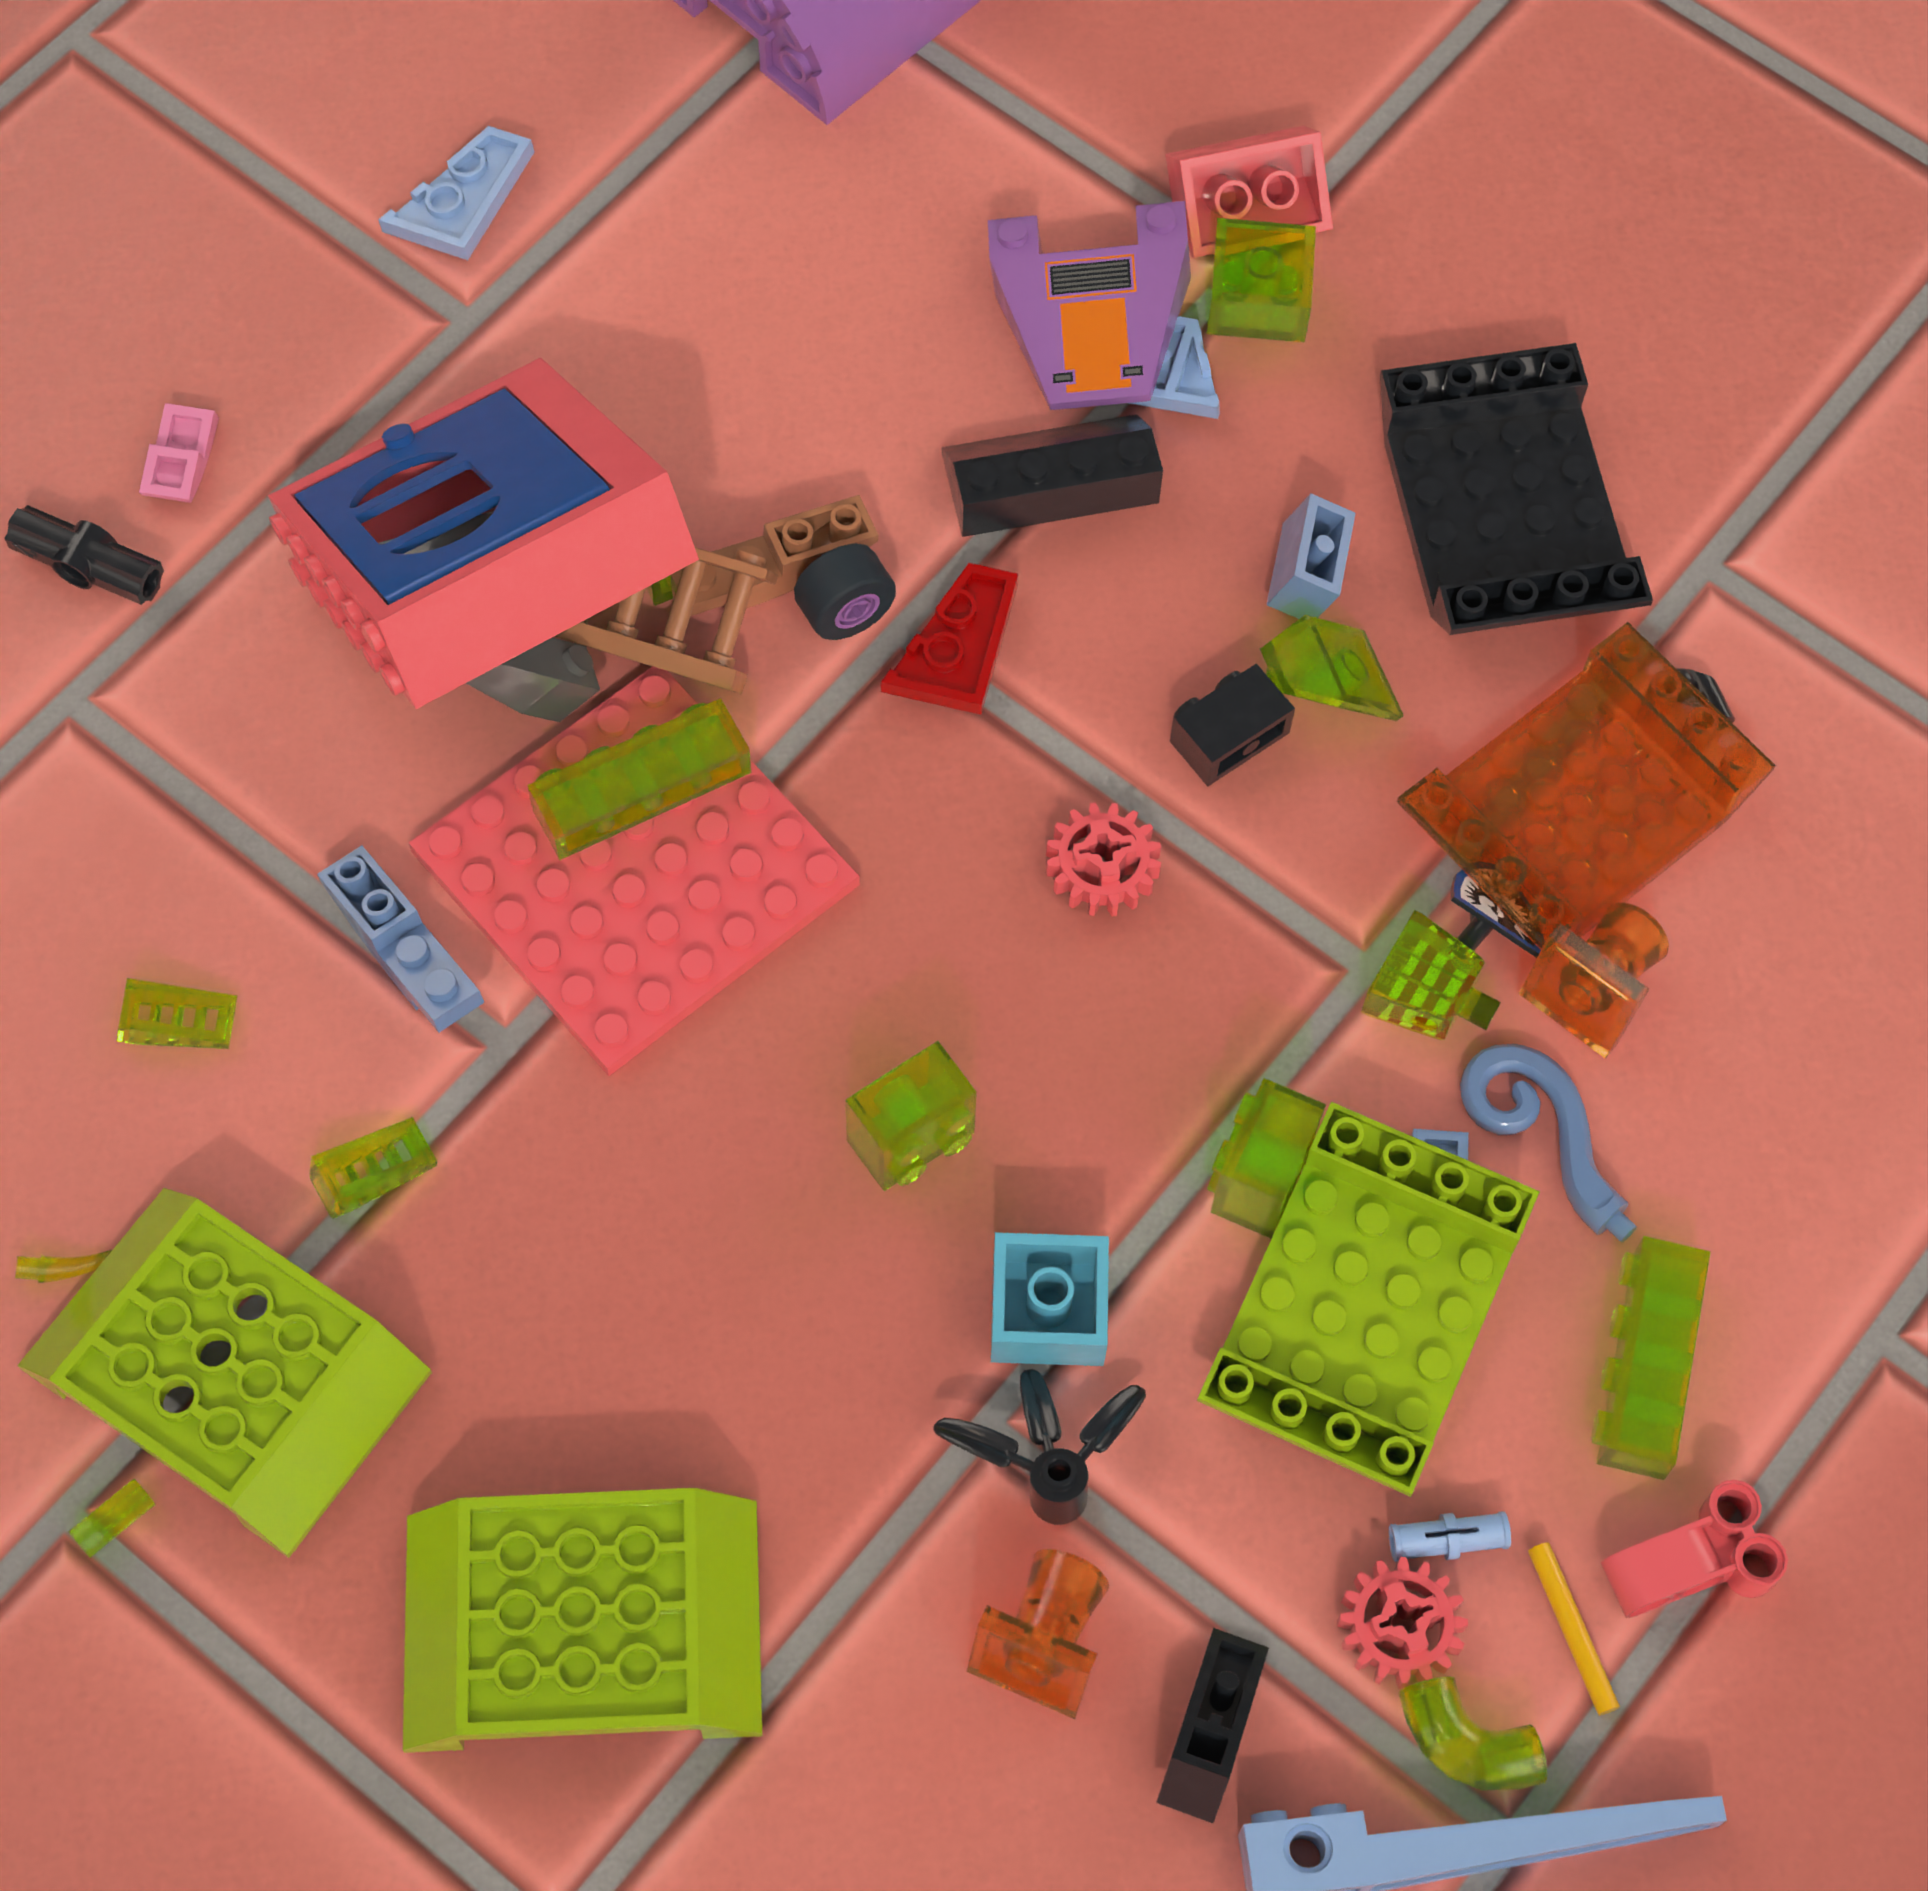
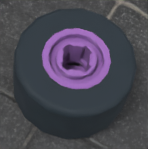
(844, 591)

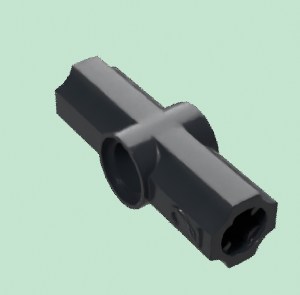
(84, 554)

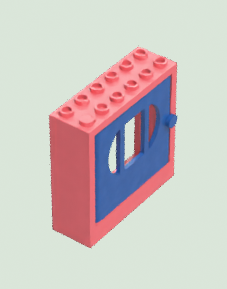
(571, 534)

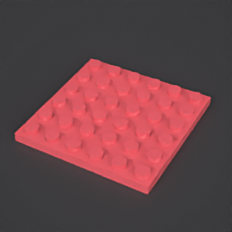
(649, 918)

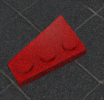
(960, 644)

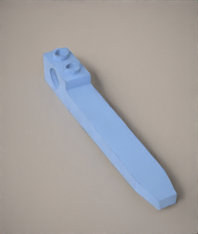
(1420, 1856)

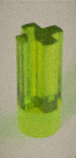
(112, 1518)

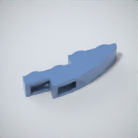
(400, 939)

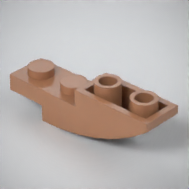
(789, 549)

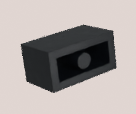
(1231, 723)

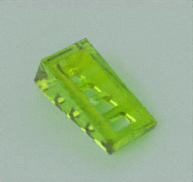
(160, 995)
(357, 1191)

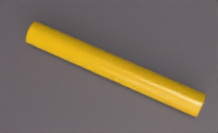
(1573, 1629)

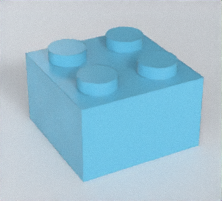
(1050, 1299)

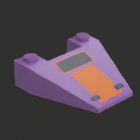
(1096, 316)

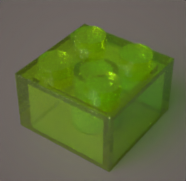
(1261, 280)
(911, 1117)
(1264, 1156)

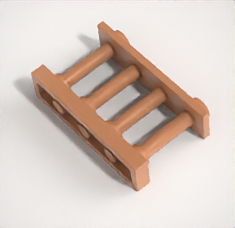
(669, 649)

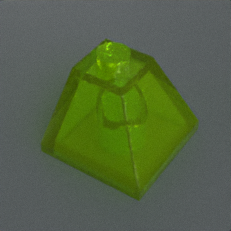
(1330, 667)

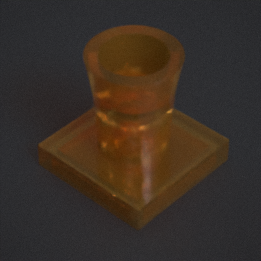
(1594, 982)
(1038, 1647)

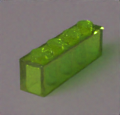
(639, 778)
(1651, 1357)

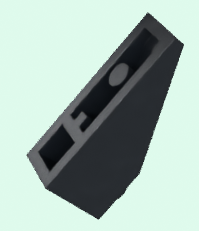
(1213, 1726)

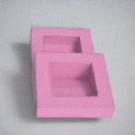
(180, 454)

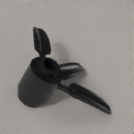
(1057, 1474)

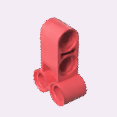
(1697, 1556)

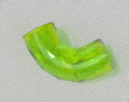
(1464, 1750)

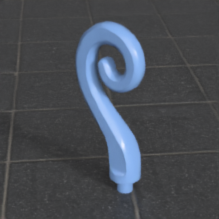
(1585, 1187)

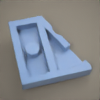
(1185, 375)

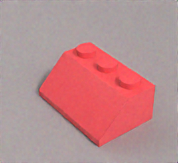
(1252, 179)

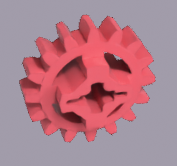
(1086, 874)
(1394, 1599)

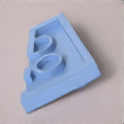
(465, 198)

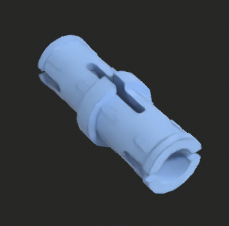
(1450, 1536)

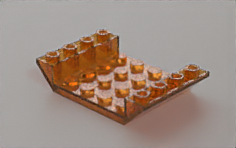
(1591, 790)

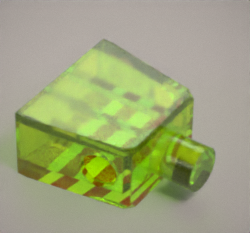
(1429, 983)

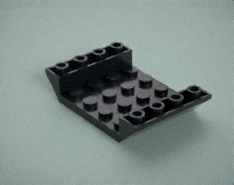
(1505, 491)

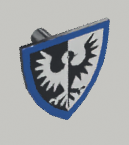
(1485, 916)

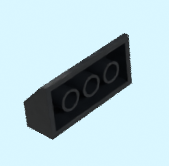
(1053, 474)

